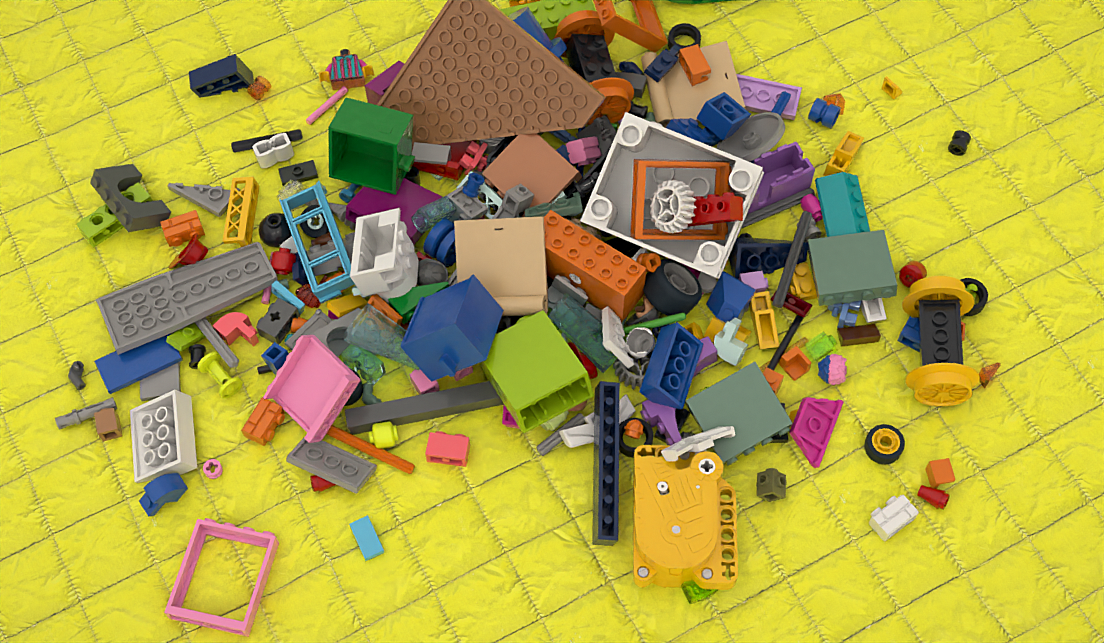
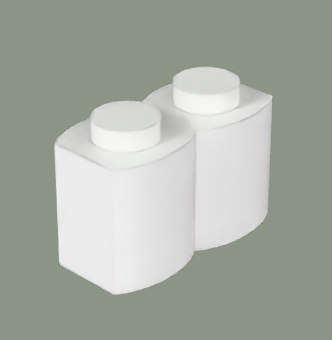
(273, 150)

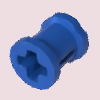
(473, 184)

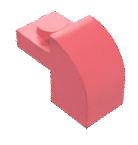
(234, 325)

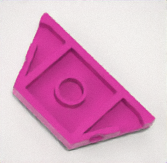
(814, 427)

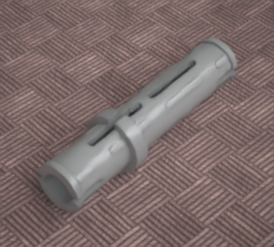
(83, 414)

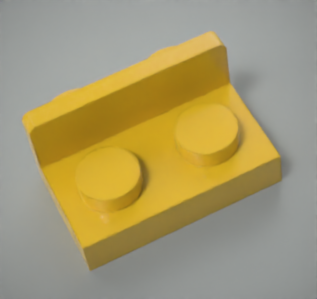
(802, 283)

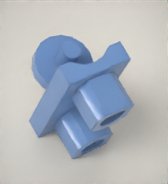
(846, 317)

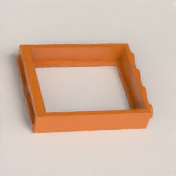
(648, 34)
(722, 175)

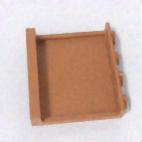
(534, 165)

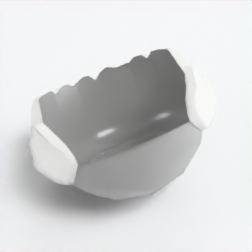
(640, 342)

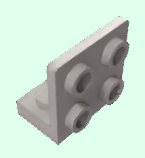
(467, 207)
(560, 287)

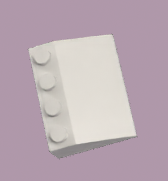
(163, 437)

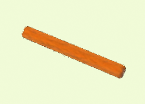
(370, 449)

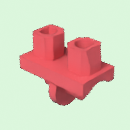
(469, 162)

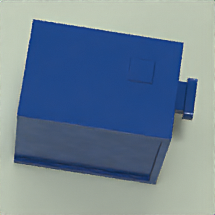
(452, 329)

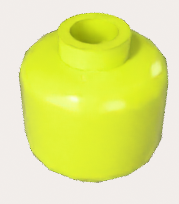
(383, 435)

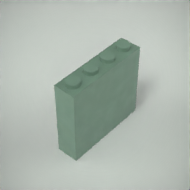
(852, 268)
(747, 405)

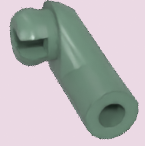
(367, 396)

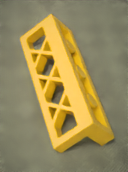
(246, 210)

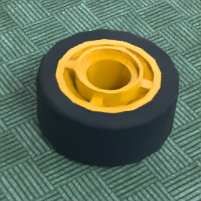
(880, 453)

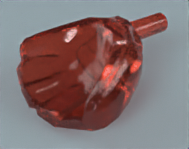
(306, 295)

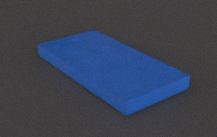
(136, 364)

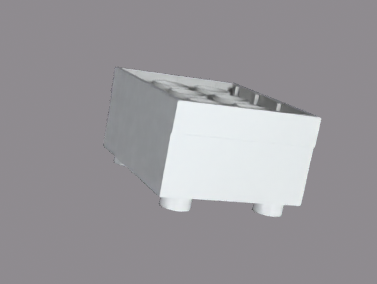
(612, 195)

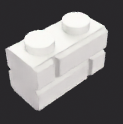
(893, 517)

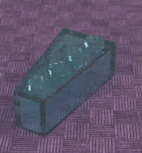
(582, 330)
(379, 335)

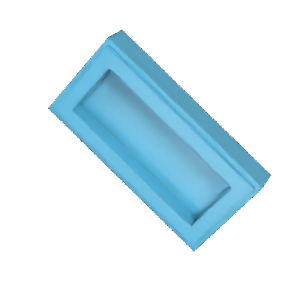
(284, 294)
(366, 538)

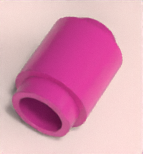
(811, 204)

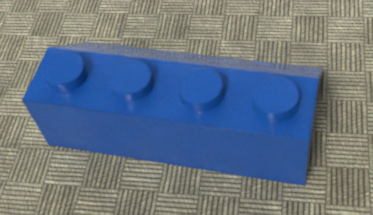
(671, 366)

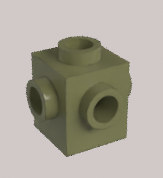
(771, 485)

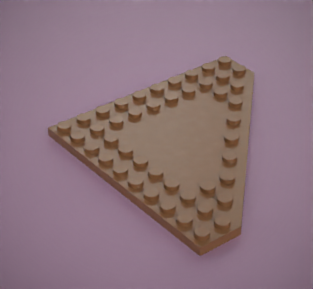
(486, 80)

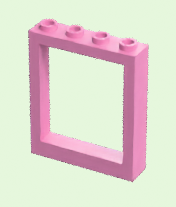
(230, 532)

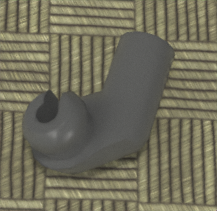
(75, 375)

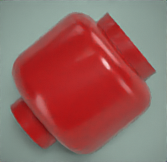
(283, 261)
(912, 272)

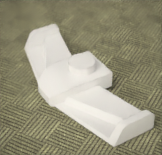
(585, 433)
(697, 443)

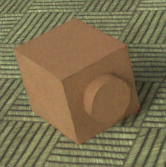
(108, 424)

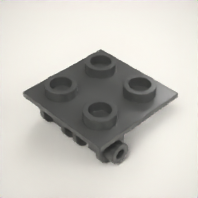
(602, 130)

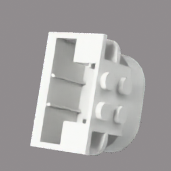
(383, 256)

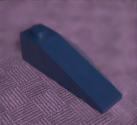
(761, 255)

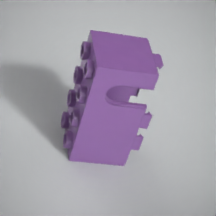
(783, 175)

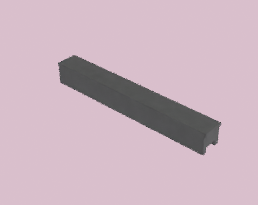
(423, 407)

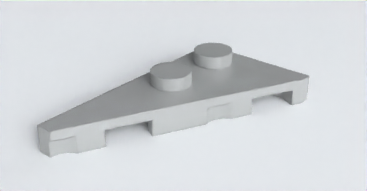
(209, 198)

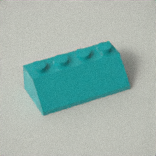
(842, 204)

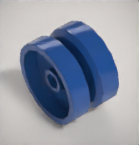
(441, 243)

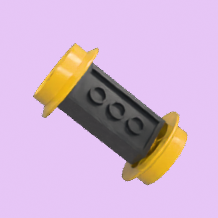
(941, 374)

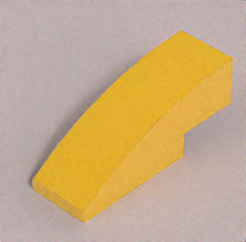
(844, 154)
(764, 321)

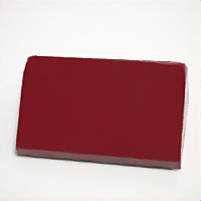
(796, 305)

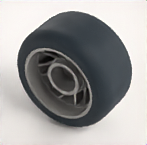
(672, 288)

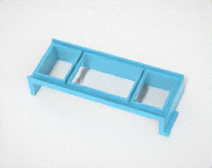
(334, 286)

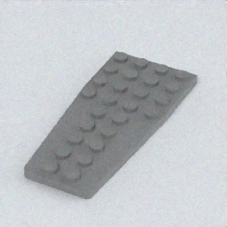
(183, 296)

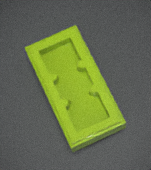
(185, 337)

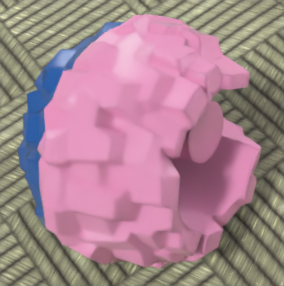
(833, 369)

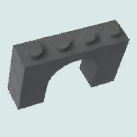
(131, 214)

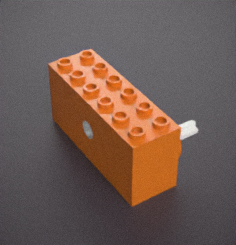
(593, 266)

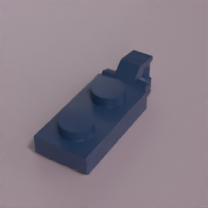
(663, 63)

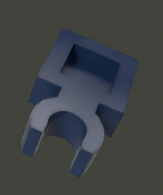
(298, 271)

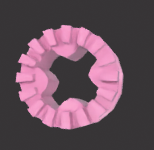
(207, 466)

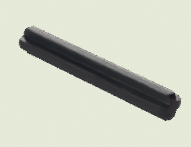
(248, 143)

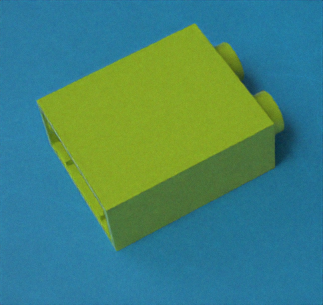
(535, 371)

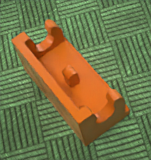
(694, 64)

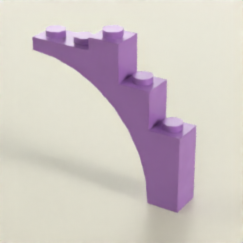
(663, 415)

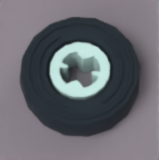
(314, 230)

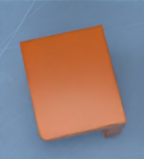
(795, 363)
(939, 472)

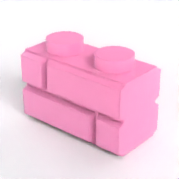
(583, 151)

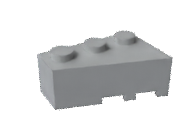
(332, 265)

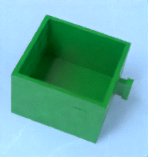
(370, 145)

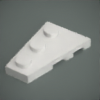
(613, 337)

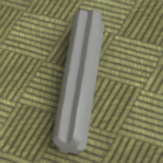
(554, 439)

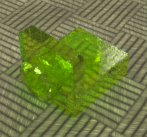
(821, 345)

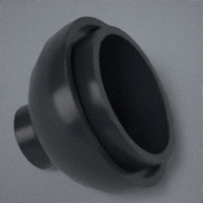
(274, 234)

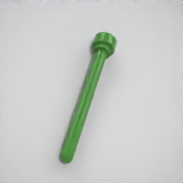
(657, 322)

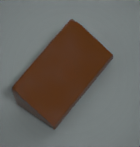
(858, 335)

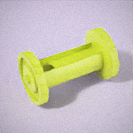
(211, 364)

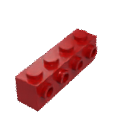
(717, 209)

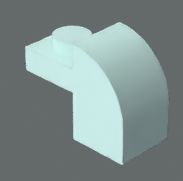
(727, 345)

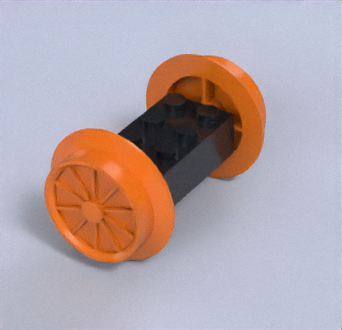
(589, 57)

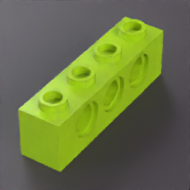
(109, 222)

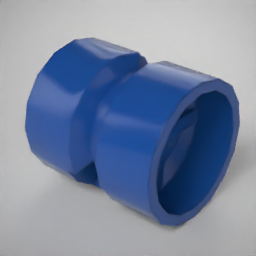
(825, 113)

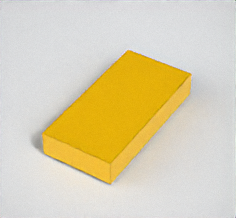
(346, 304)

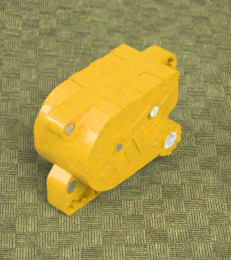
(681, 520)

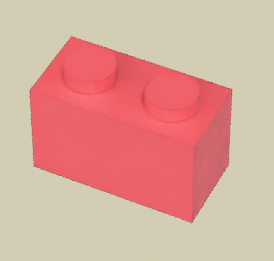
(447, 448)

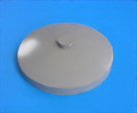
(755, 136)

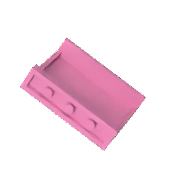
(312, 386)

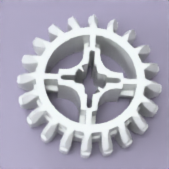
(672, 201)

